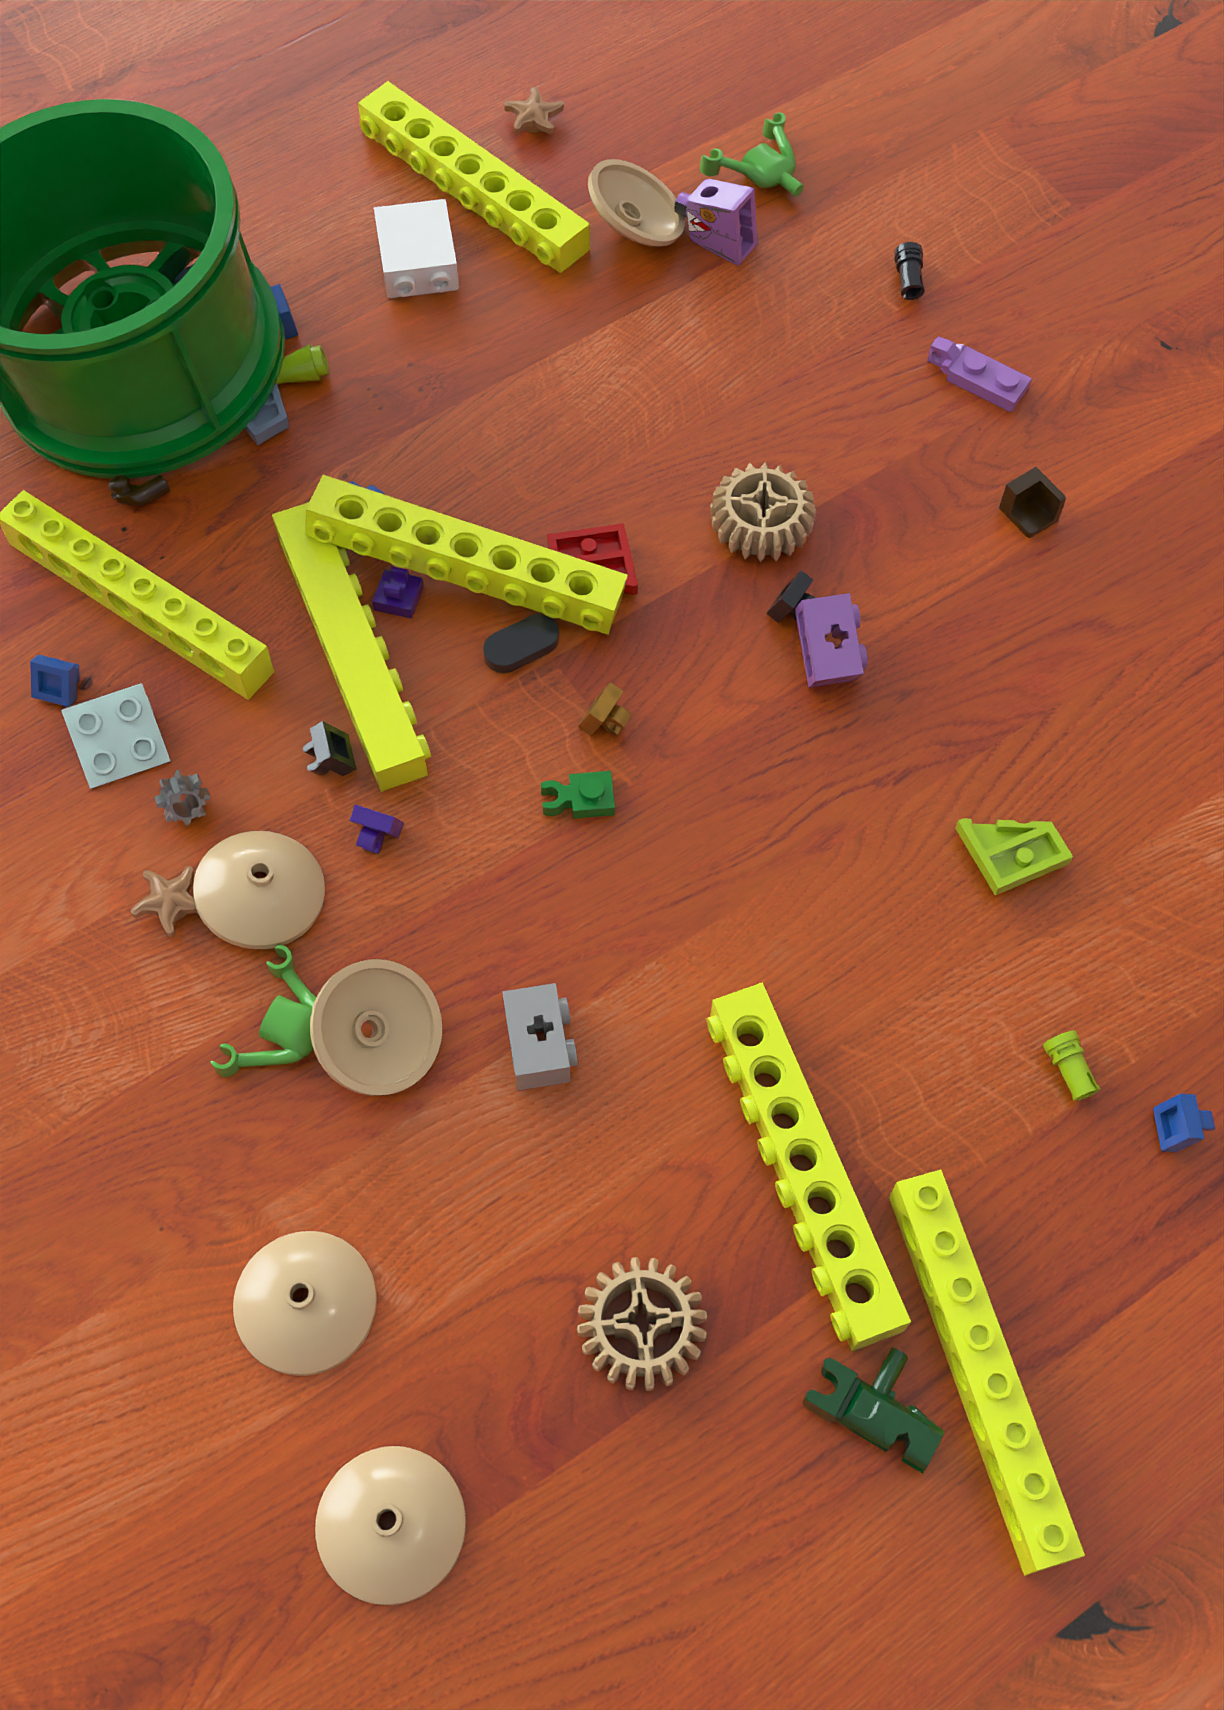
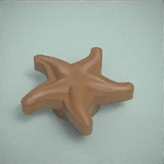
(533, 113)
(167, 899)

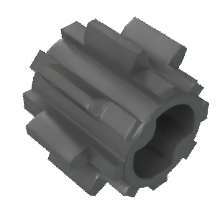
(194, 798)

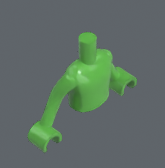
(762, 163)
(284, 1024)

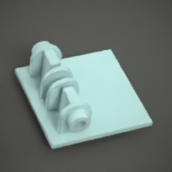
(116, 735)

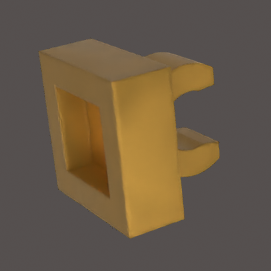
(605, 712)

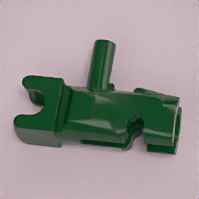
(874, 1411)

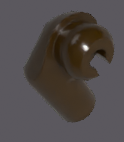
(137, 495)

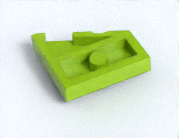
(1013, 851)

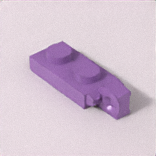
(979, 373)

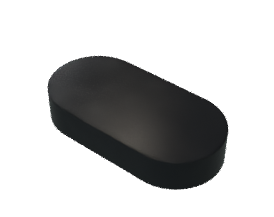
(521, 643)

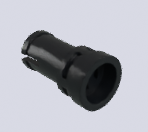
(909, 265)

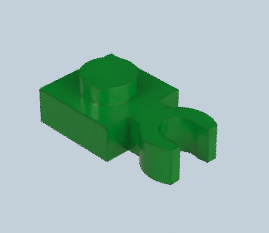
(587, 795)

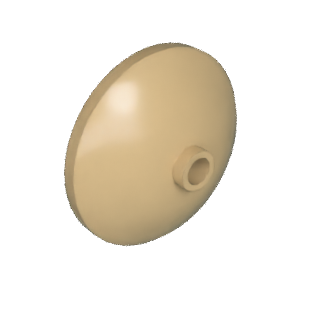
(635, 203)
(256, 910)
(402, 1020)
(323, 1328)
(411, 1556)

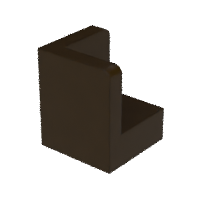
(1032, 502)

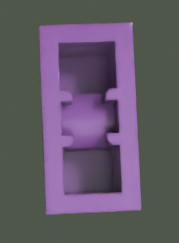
(822, 660)

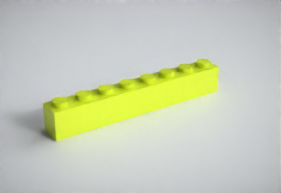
(354, 653)

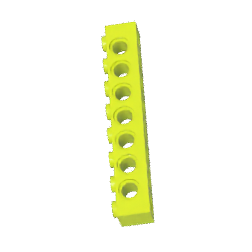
(475, 177)
(464, 554)
(137, 595)
(753, 1013)
(985, 1375)

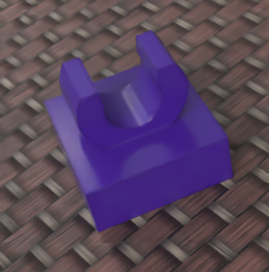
(398, 592)
(374, 827)

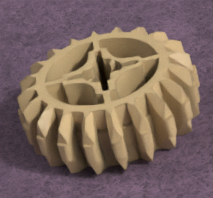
(786, 506)
(619, 1326)

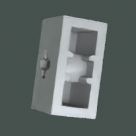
(537, 1061)

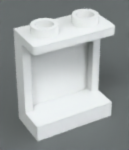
(416, 248)

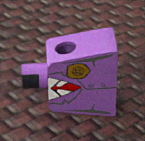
(721, 218)

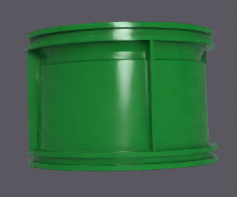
(141, 364)

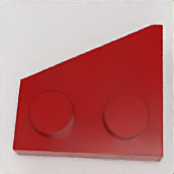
(601, 546)

